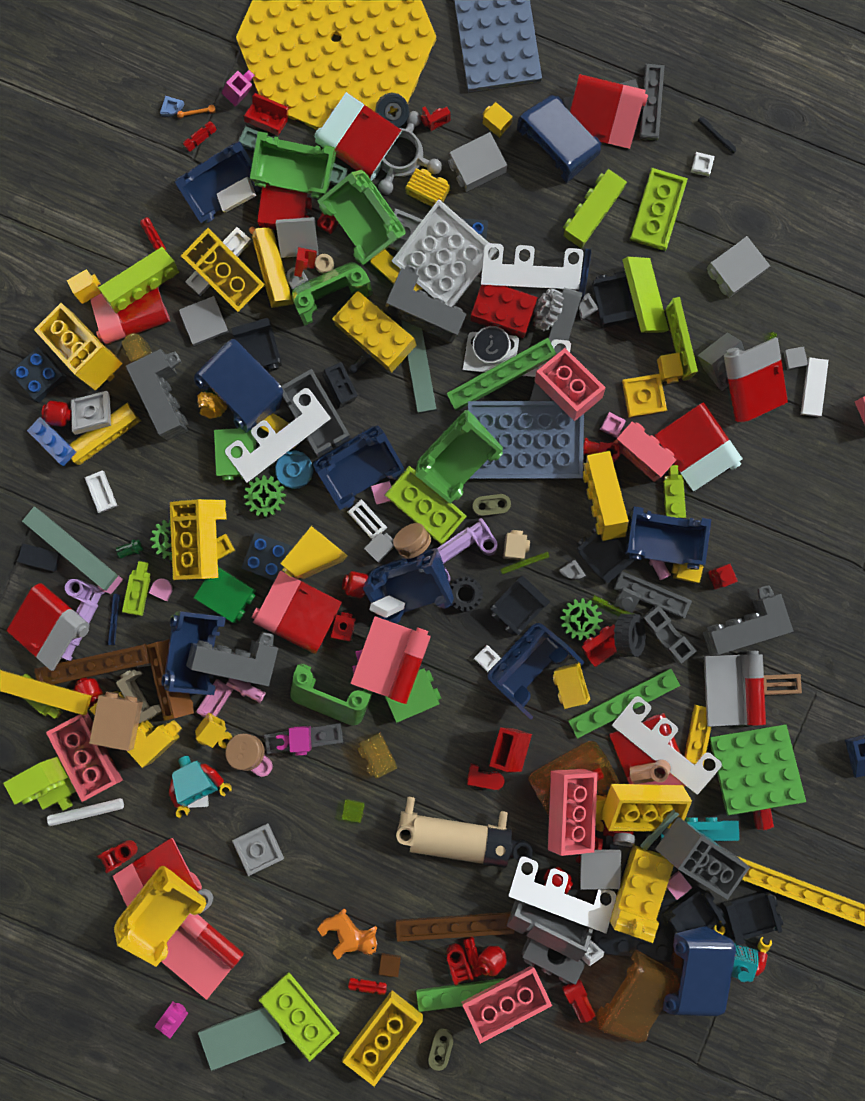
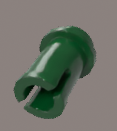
(130, 548)

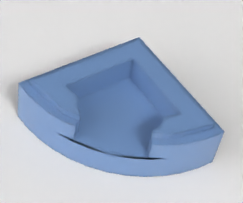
(171, 106)

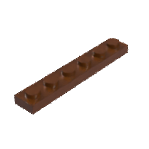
(94, 665)
(453, 926)

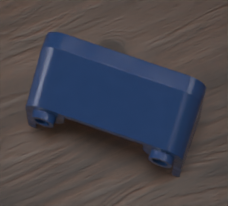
(527, 661)

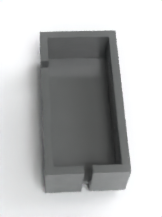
(330, 432)
(550, 929)

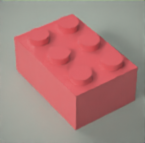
(569, 384)
(644, 451)

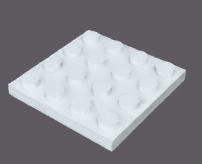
(445, 253)

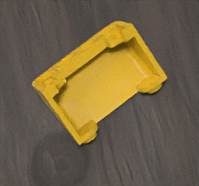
(312, 555)
(156, 915)

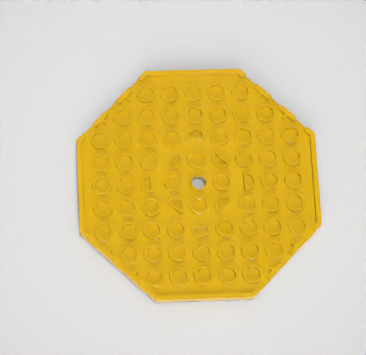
(302, 68)

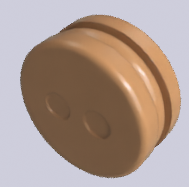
(412, 541)
(245, 752)

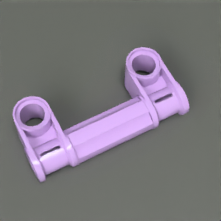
(467, 538)
(89, 597)

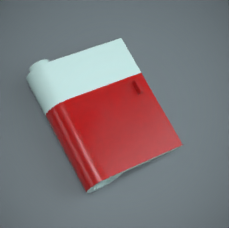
(358, 135)
(699, 446)

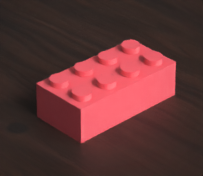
(85, 763)
(572, 811)
(506, 1004)

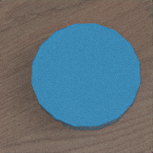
(294, 469)

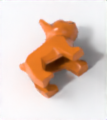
(349, 935)

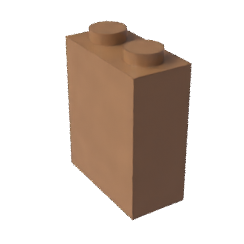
(116, 721)

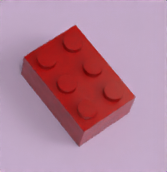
(504, 308)

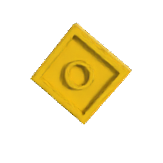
(644, 395)

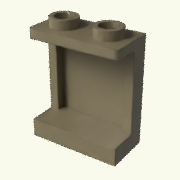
(130, 688)

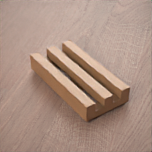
(783, 676)

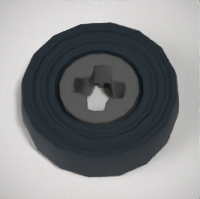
(397, 101)

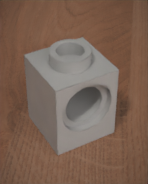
(380, 546)

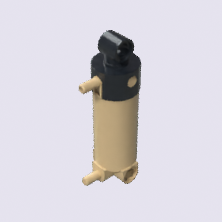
(460, 840)

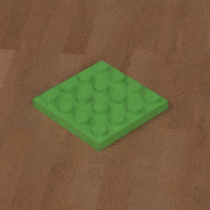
(757, 770)

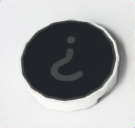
(491, 345)

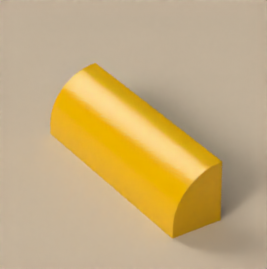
(271, 267)
(96, 440)

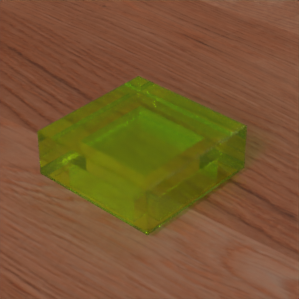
(353, 810)

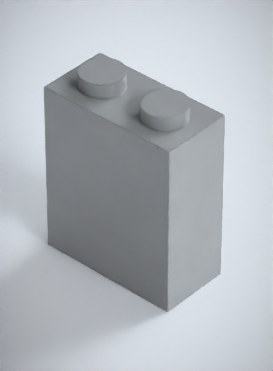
(477, 162)
(737, 267)

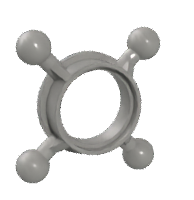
(434, 165)

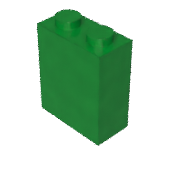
(226, 595)

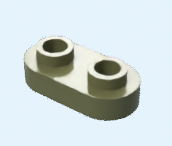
(491, 505)
(440, 1048)

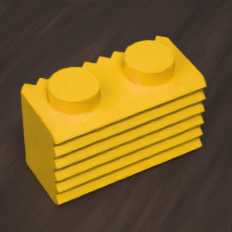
(427, 188)

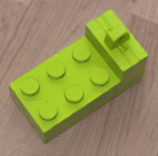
(45, 782)

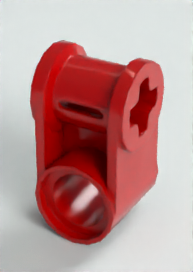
(115, 856)
(459, 967)

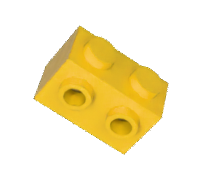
(571, 685)

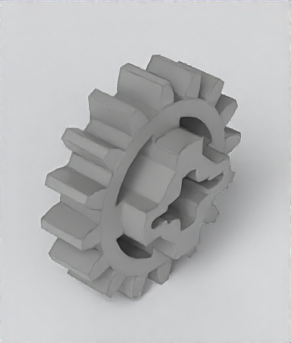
(548, 309)

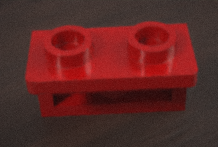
(267, 114)
(600, 647)

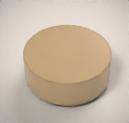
(324, 263)

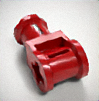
(593, 448)

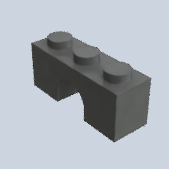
(667, 635)
(564, 967)

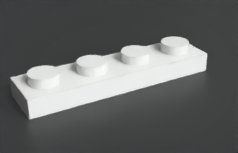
(236, 242)

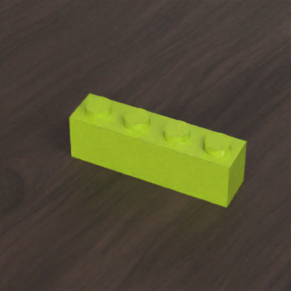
(594, 208)
(138, 280)

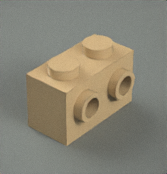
(516, 545)

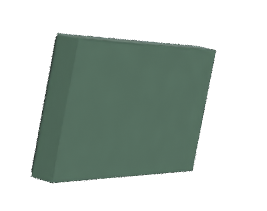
(240, 1037)

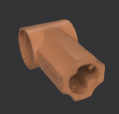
(648, 772)

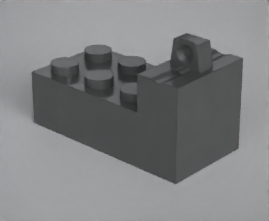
(421, 310)
(149, 378)
(768, 622)
(239, 665)
(702, 858)

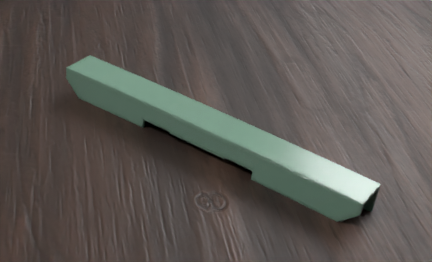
(666, 822)

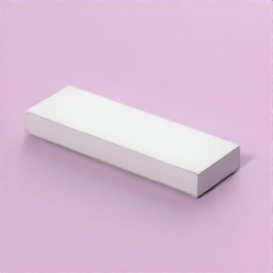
(814, 387)

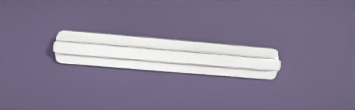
(85, 812)

